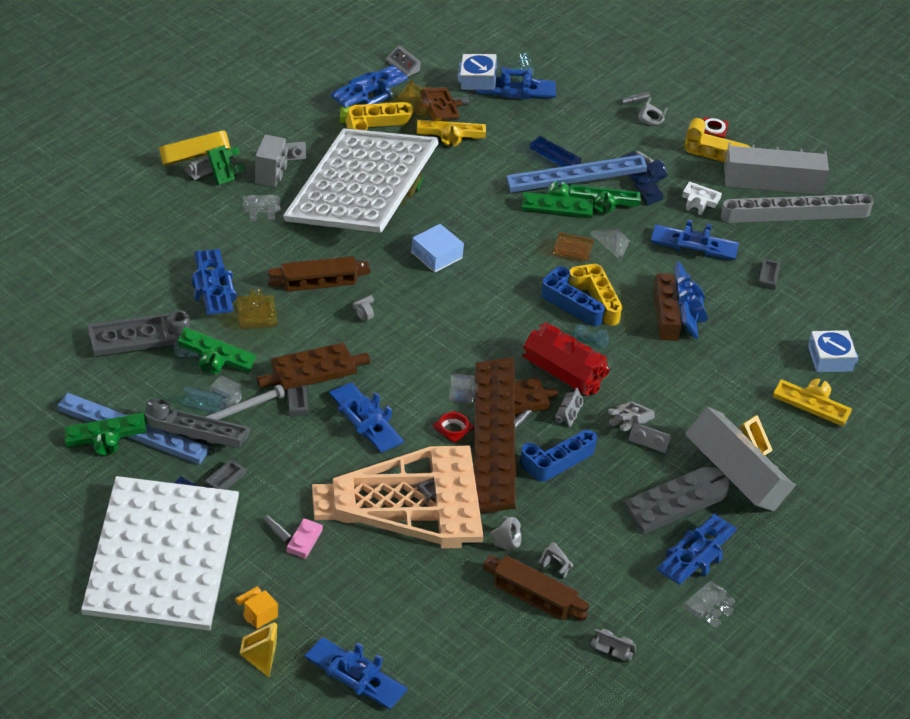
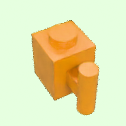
(258, 607)

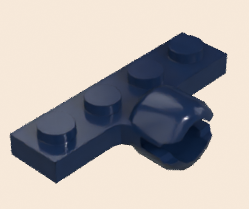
(646, 181)

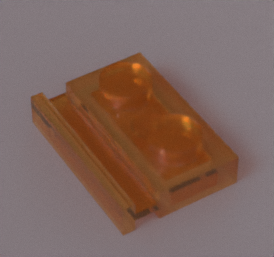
(573, 246)

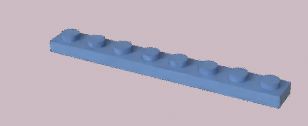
(577, 173)
(154, 437)

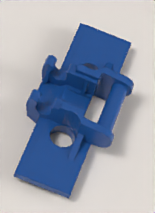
(369, 82)
(521, 90)
(695, 240)
(207, 282)
(690, 301)
(354, 403)
(701, 553)
(356, 671)

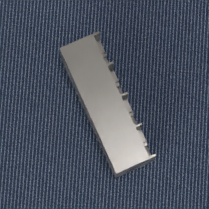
(775, 170)
(739, 459)

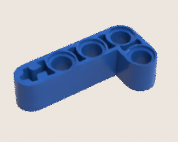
(560, 293)
(548, 464)

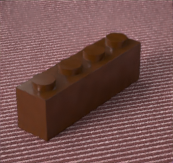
(667, 307)

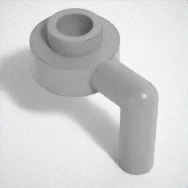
(364, 308)

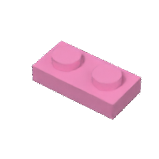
(304, 538)

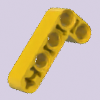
(374, 115)
(706, 145)
(192, 147)
(594, 279)

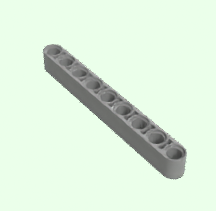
(796, 208)

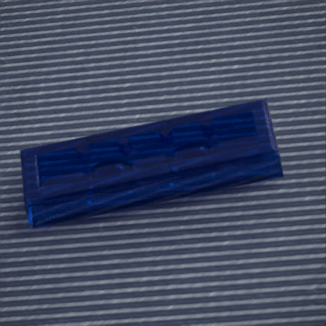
(554, 152)

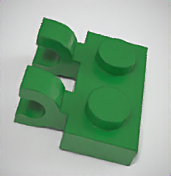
(221, 165)

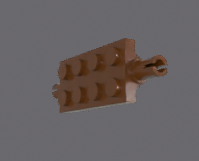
(312, 366)

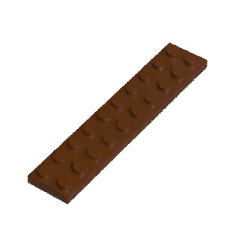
(495, 435)

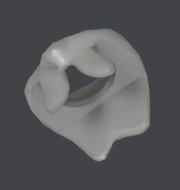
(644, 118)
(503, 534)
(554, 552)

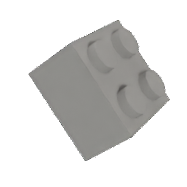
(270, 161)

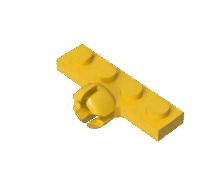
(451, 131)
(813, 400)

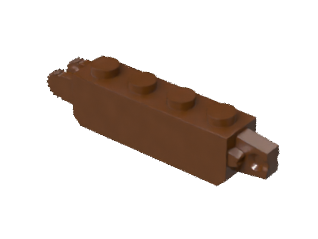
(318, 273)
(536, 588)

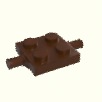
(440, 104)
(532, 396)

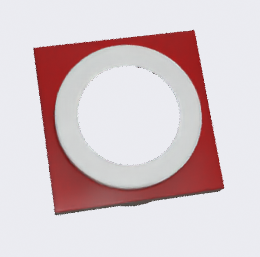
(721, 133)
(453, 417)

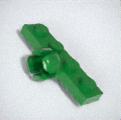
(605, 198)
(557, 202)
(215, 352)
(105, 432)

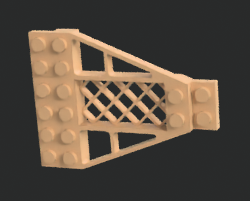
(454, 507)

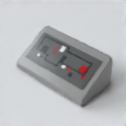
(404, 61)

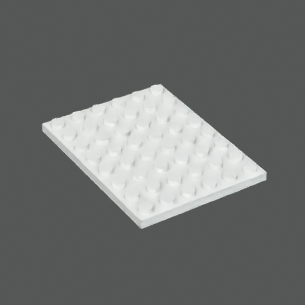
(361, 180)
(161, 553)

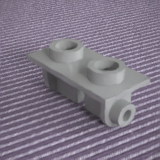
(296, 151)
(199, 168)
(569, 408)
(649, 437)
(622, 646)

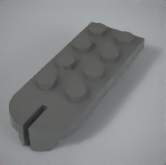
(137, 333)
(194, 426)
(677, 498)

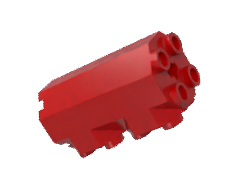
(566, 358)

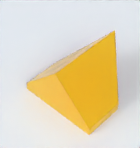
(755, 433)
(260, 648)

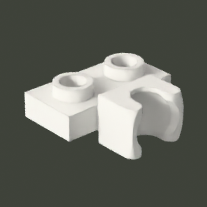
(700, 197)

